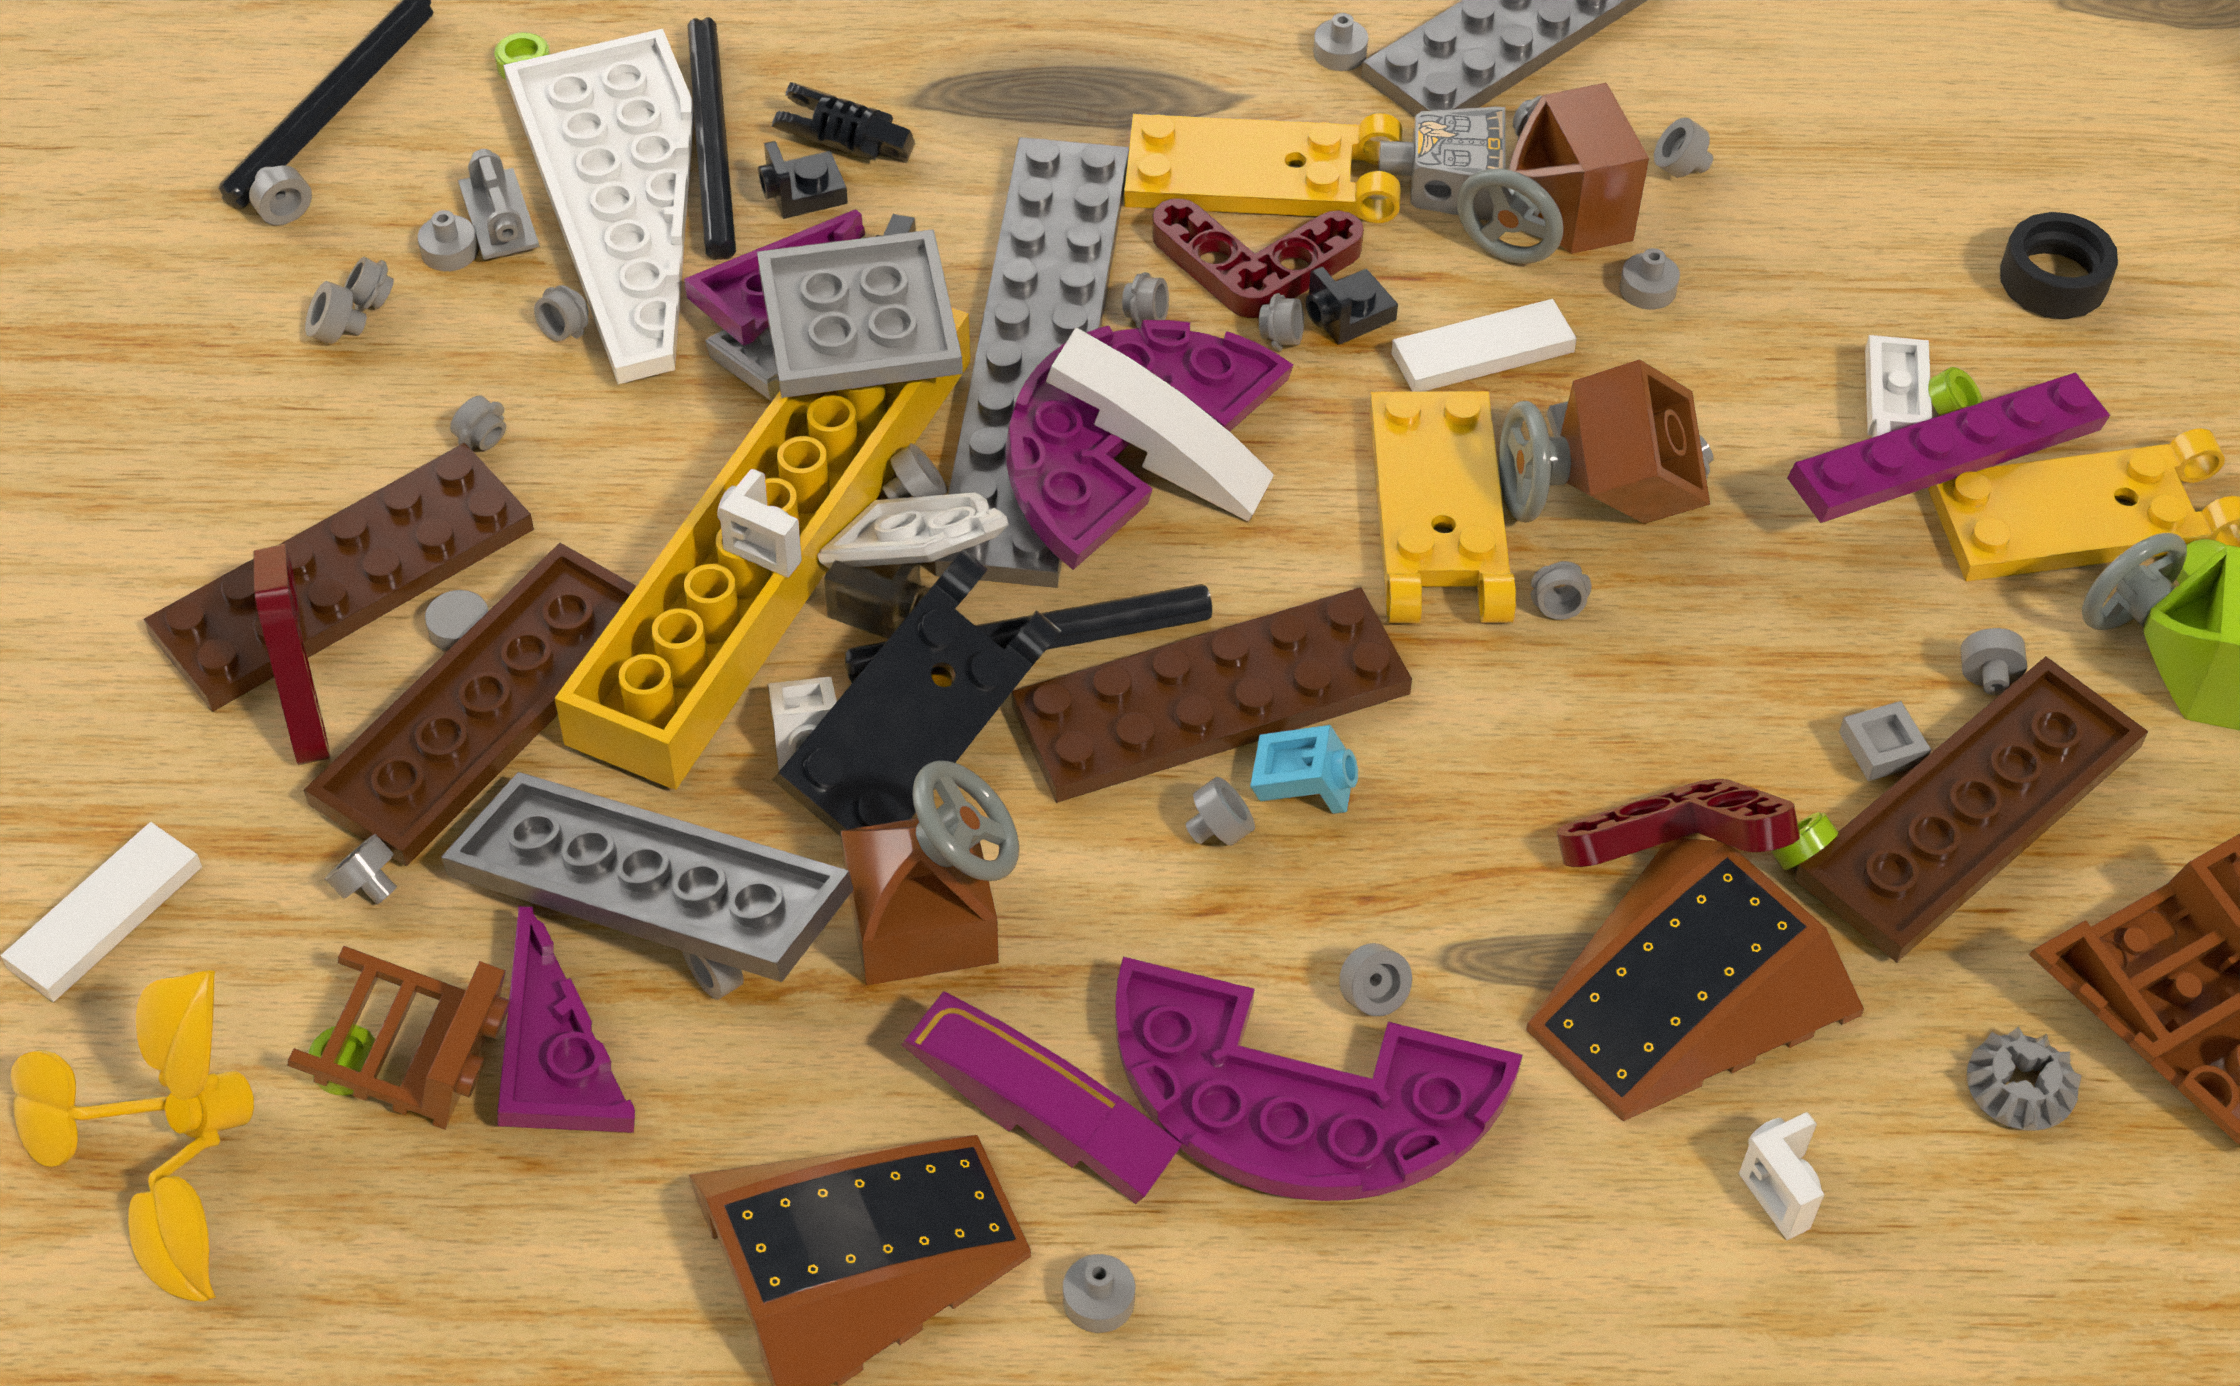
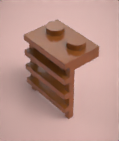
(448, 1054)

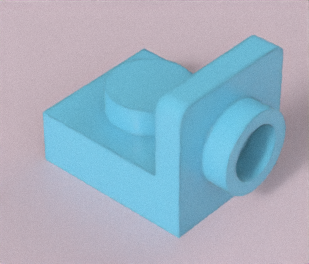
(1303, 765)

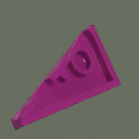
(734, 291)
(551, 1060)

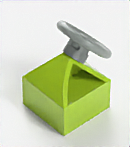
(2187, 627)

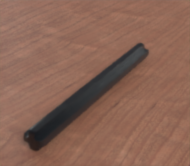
(327, 97)
(711, 139)
(1087, 622)

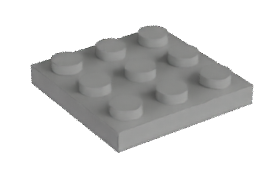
(859, 313)

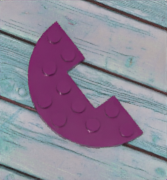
(1066, 464)
(1294, 1122)

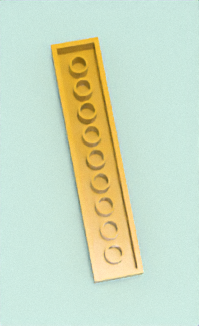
(710, 618)

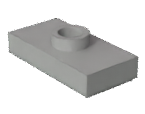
(750, 363)

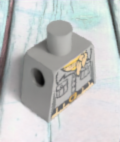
(1445, 153)

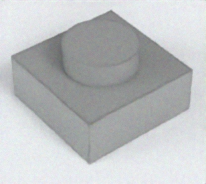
(1884, 740)

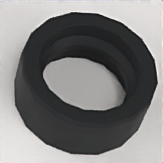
(2065, 236)

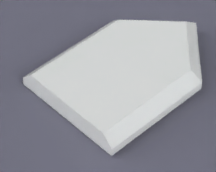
(914, 530)

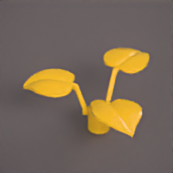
(176, 1038)

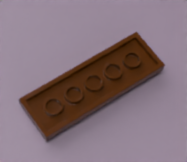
(345, 572)
(1209, 694)
(471, 708)
(1970, 808)

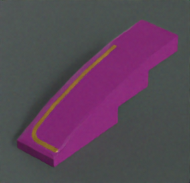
(1043, 1094)

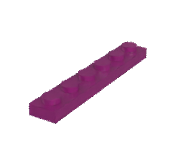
(1947, 447)

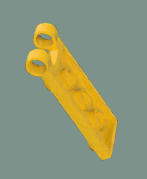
(1247, 167)
(1439, 471)
(2067, 508)

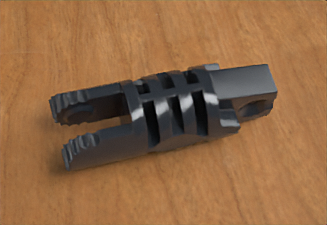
(845, 125)

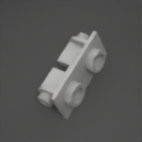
(496, 207)

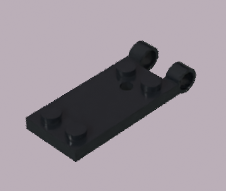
(896, 719)

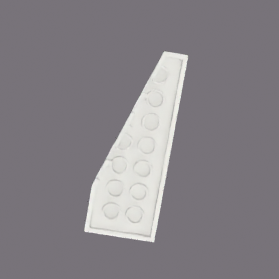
(616, 164)

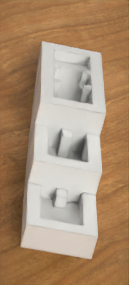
(1151, 414)

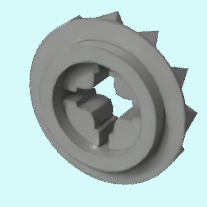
(2020, 1103)

